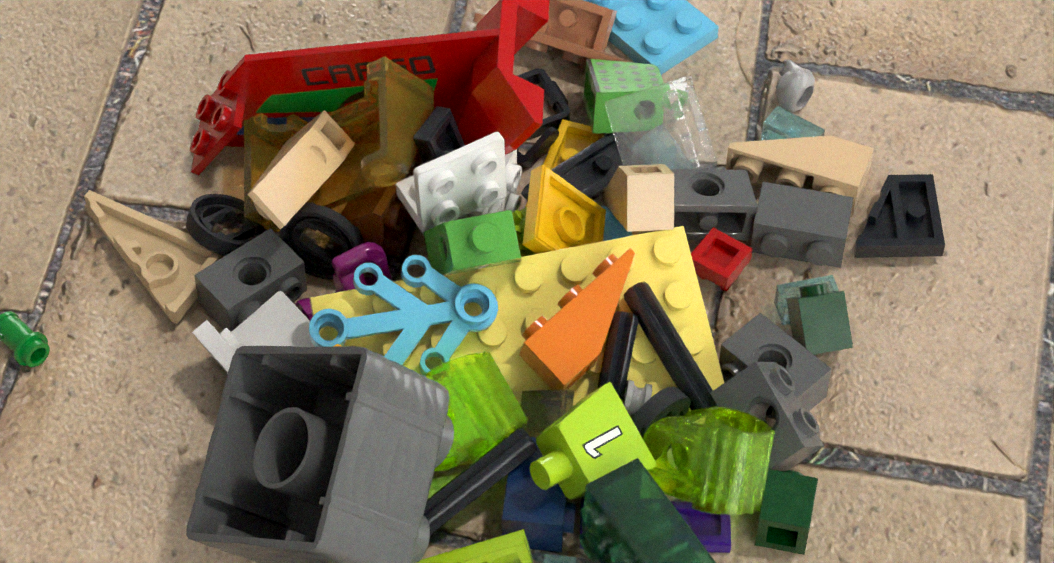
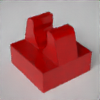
(720, 258)

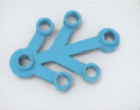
(411, 314)

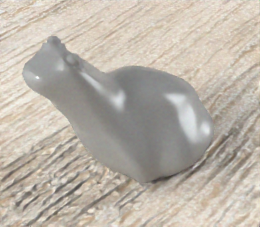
(794, 86)

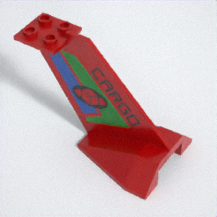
(466, 70)

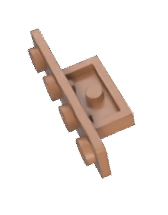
(577, 29)

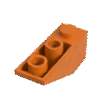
(572, 340)

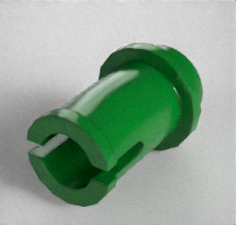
(28, 346)

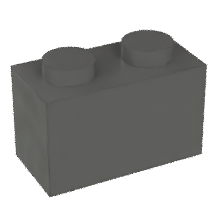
(801, 224)

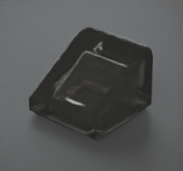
(544, 408)

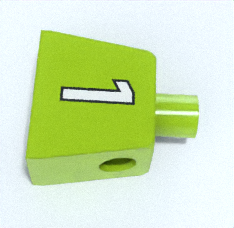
(588, 444)

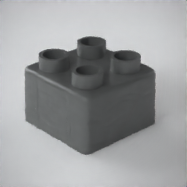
(321, 458)

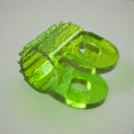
(479, 406)
(718, 456)

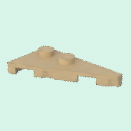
(154, 251)

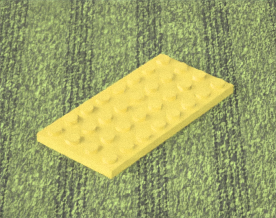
(534, 289)

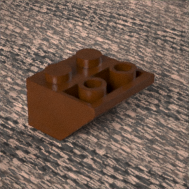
(382, 218)

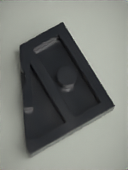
(903, 220)

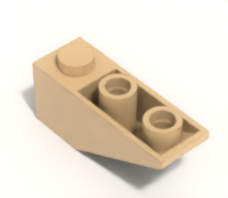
(806, 163)
(300, 169)
(642, 198)

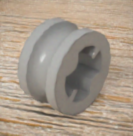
(635, 397)

